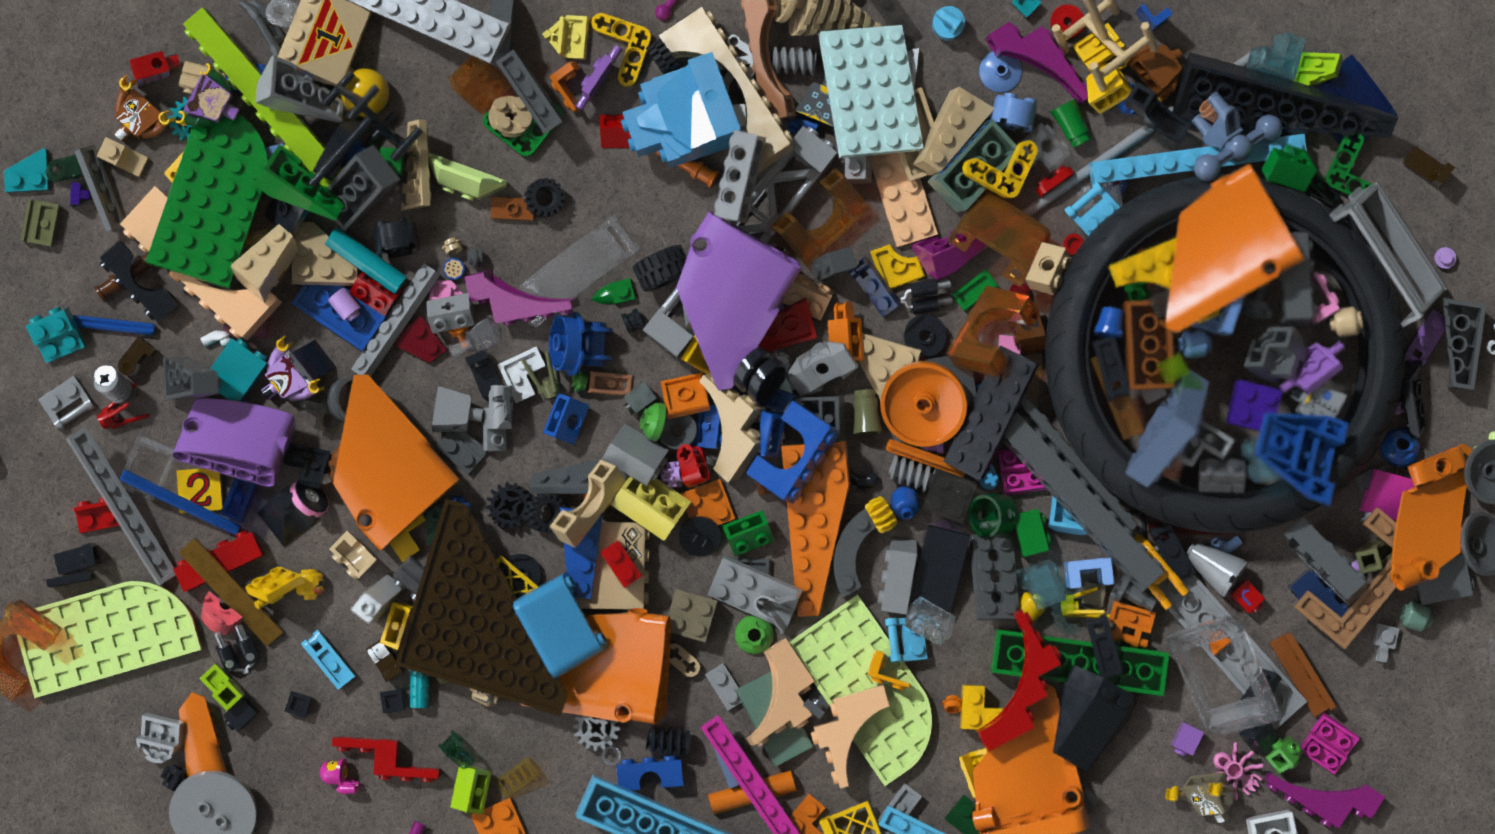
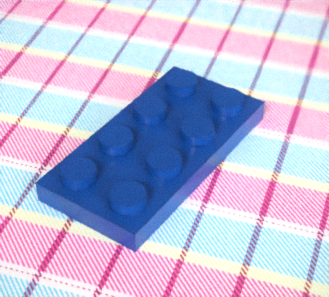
(314, 302)

